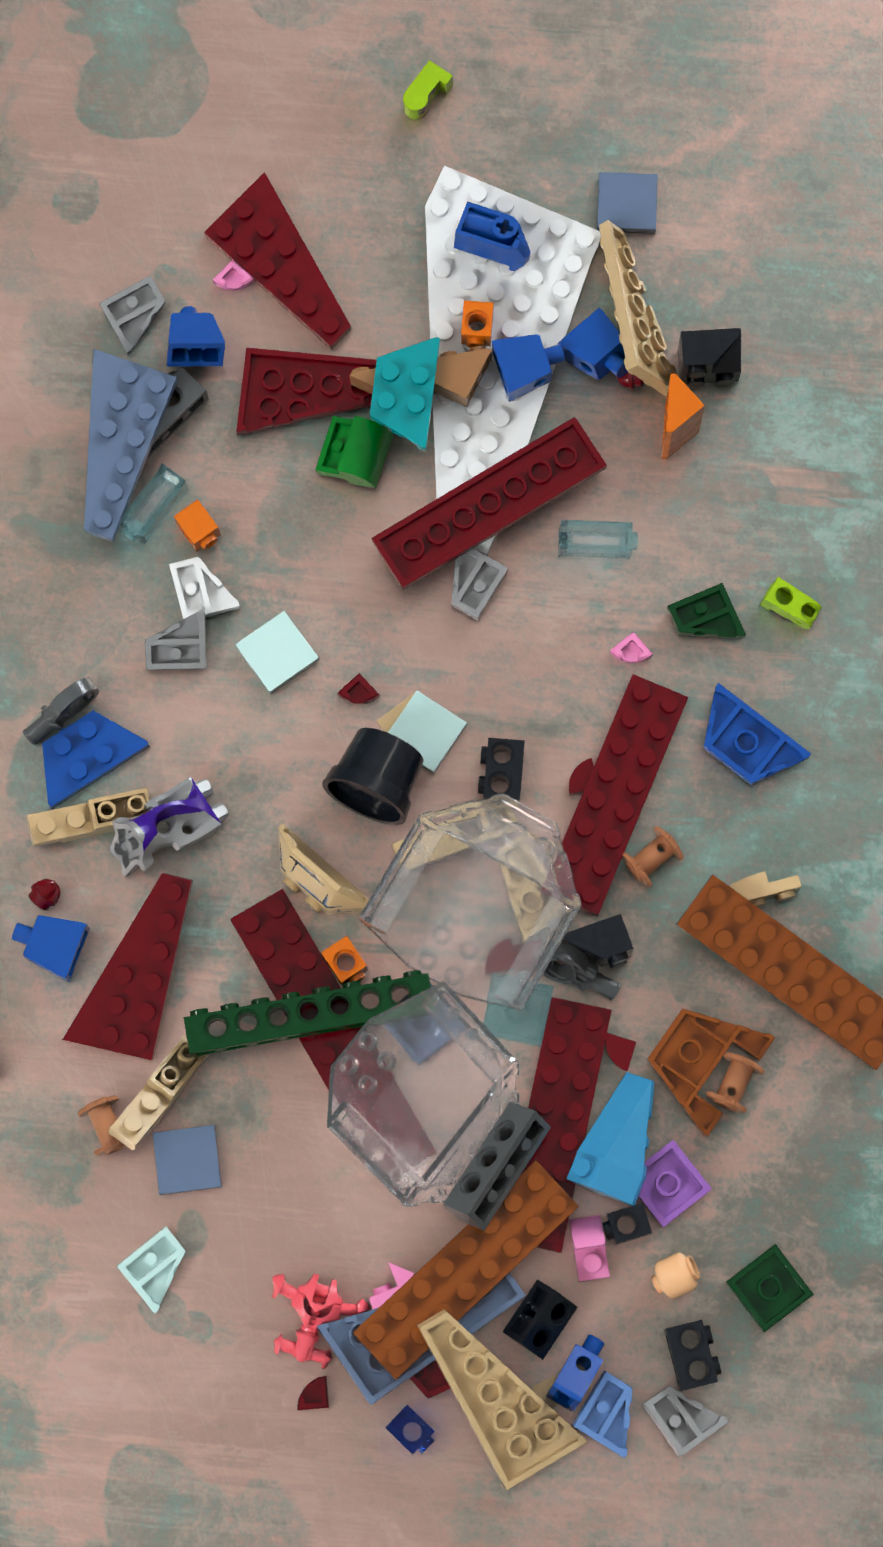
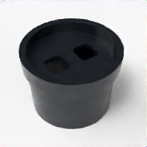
(375, 776)

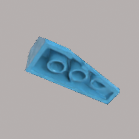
(615, 1147)

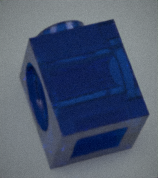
(397, 1426)

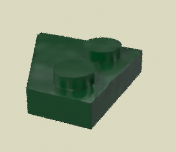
(707, 615)

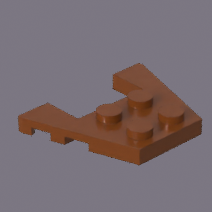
(692, 1052)

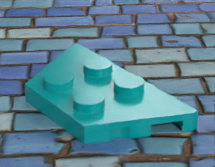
(405, 390)

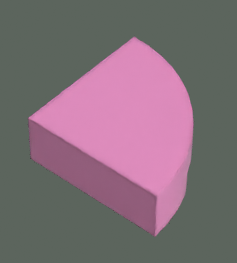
(233, 277)
(631, 650)

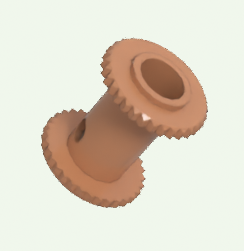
(650, 858)
(736, 1079)
(103, 1118)

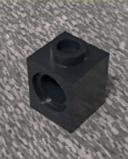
(637, 1214)

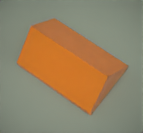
(681, 416)

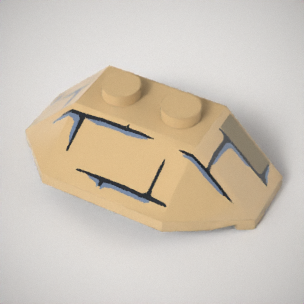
(316, 878)

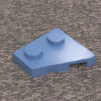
(606, 1413)

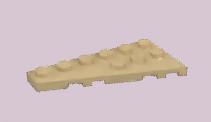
(638, 324)
(506, 1415)

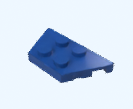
(747, 740)
(86, 754)

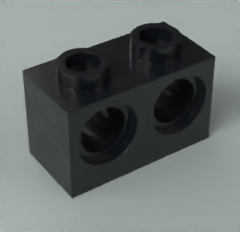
(509, 772)
(540, 1319)
(684, 1357)

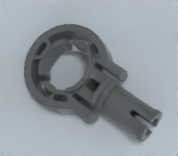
(63, 706)
(580, 972)

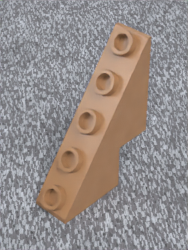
(455, 374)

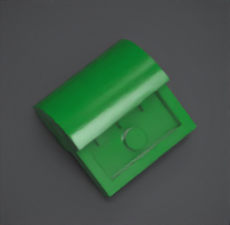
(354, 450)

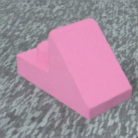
(589, 1248)
(384, 1292)

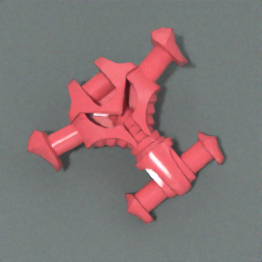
(316, 1306)

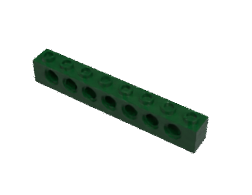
(203, 1043)

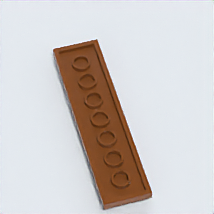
(787, 968)
(466, 1269)

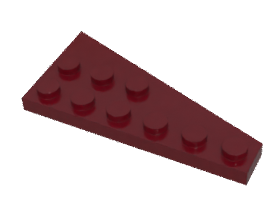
(269, 247)
(296, 388)
(132, 992)

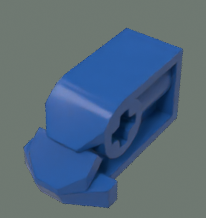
(492, 236)

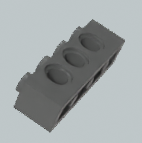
(191, 397)
(497, 1165)

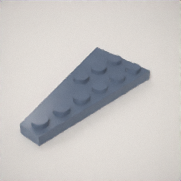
(124, 421)
(371, 1376)

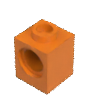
(477, 312)
(197, 526)
(342, 949)

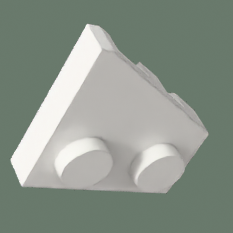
(200, 589)

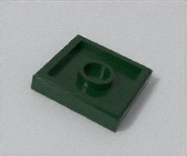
(769, 1288)

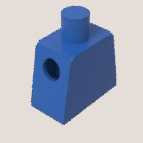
(194, 340)
(595, 347)
(524, 363)
(53, 944)
(572, 1382)

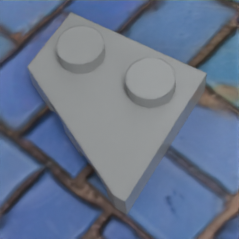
(133, 311)
(475, 582)
(179, 645)
(682, 1419)

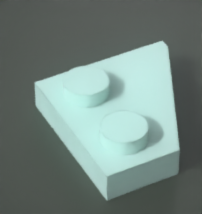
(153, 1267)

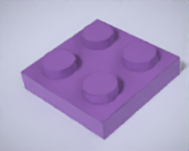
(671, 1184)

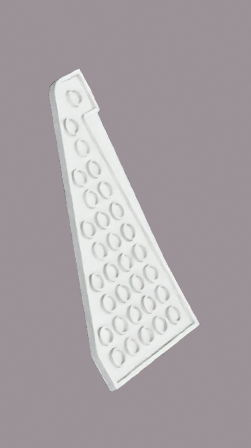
(526, 302)

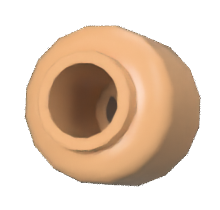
(676, 1275)

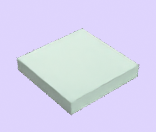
(277, 652)
(428, 729)

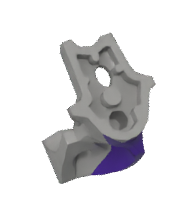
(186, 806)

